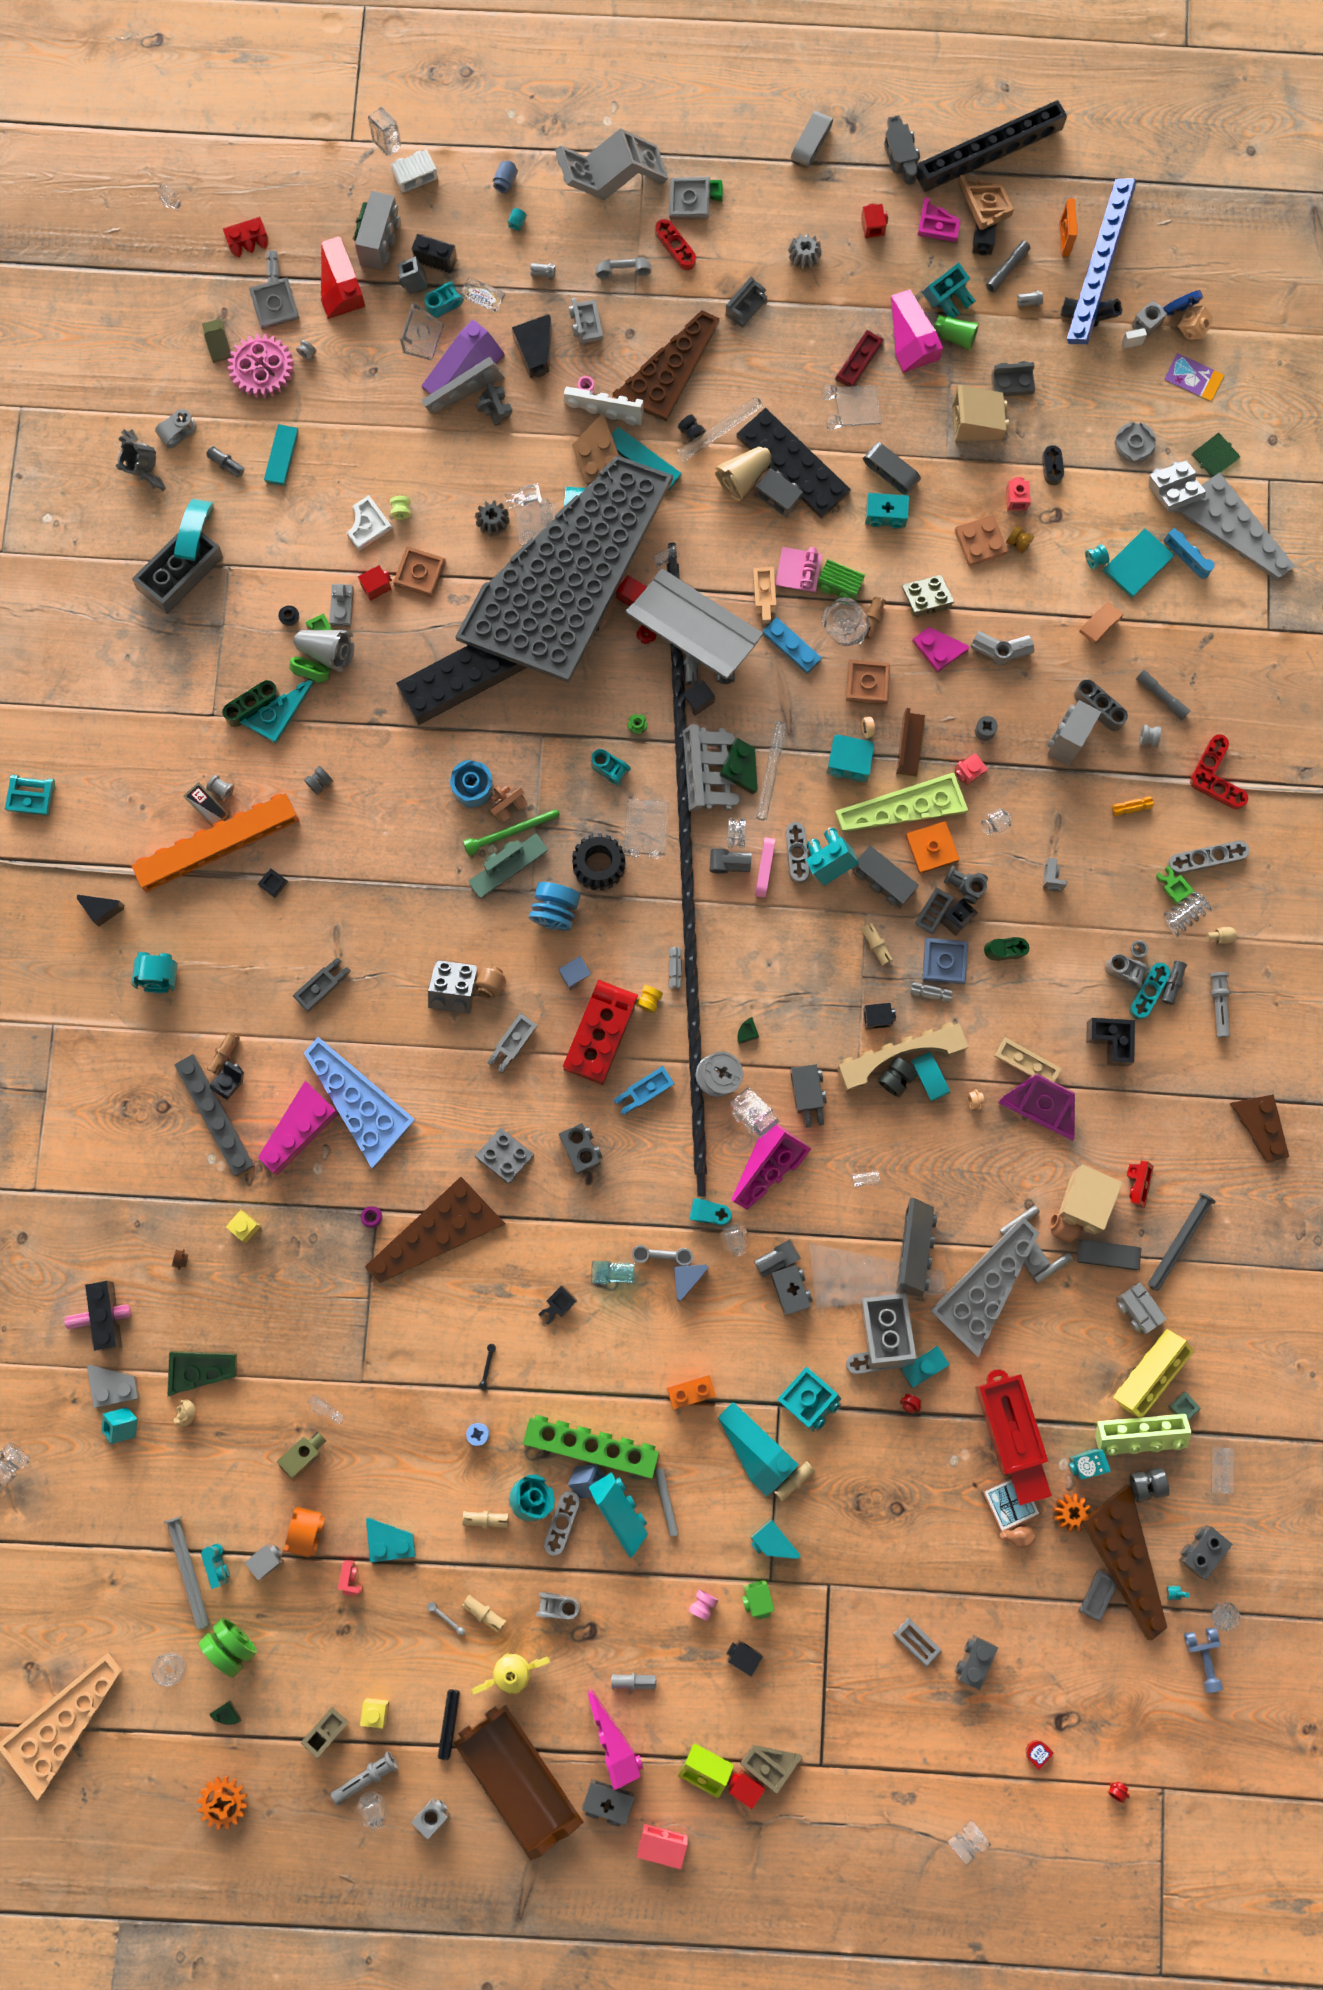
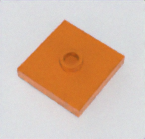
(1068, 227)
(932, 847)

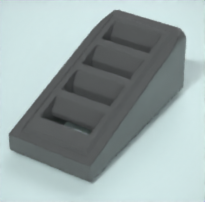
(945, 896)

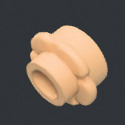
(975, 1100)

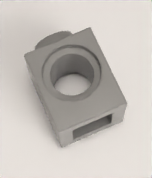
(1151, 310)
(264, 1561)
(423, 1824)

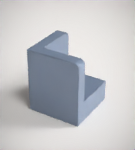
(574, 972)
(584, 1477)

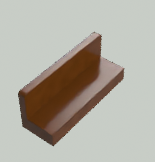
(910, 743)

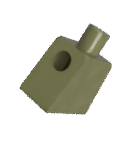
(293, 1463)

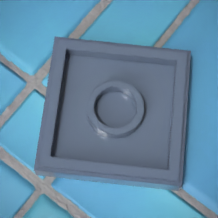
(945, 961)

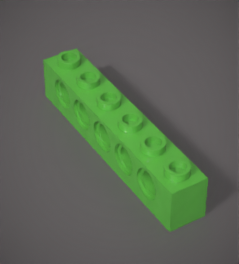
(644, 1467)

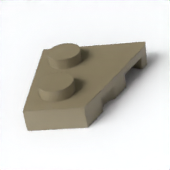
(770, 1765)

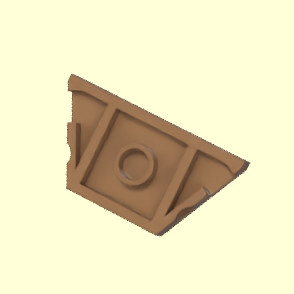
(987, 201)
(594, 449)

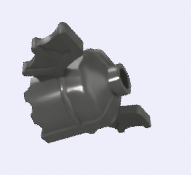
(139, 459)

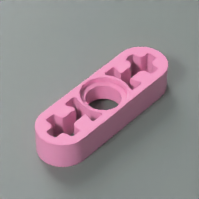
(765, 866)

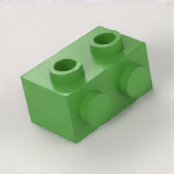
(758, 1599)

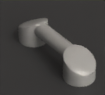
(641, 266)
(682, 1256)

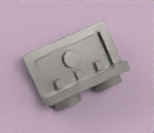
(587, 321)

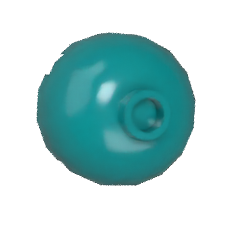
(531, 1498)

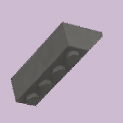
(915, 1248)

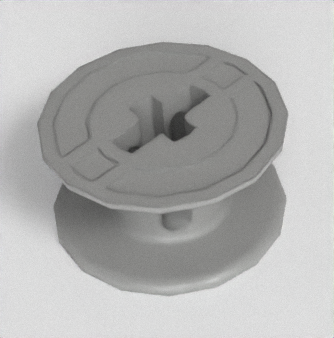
(729, 1069)

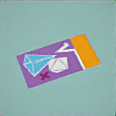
(1194, 377)

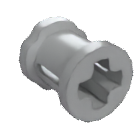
(220, 787)

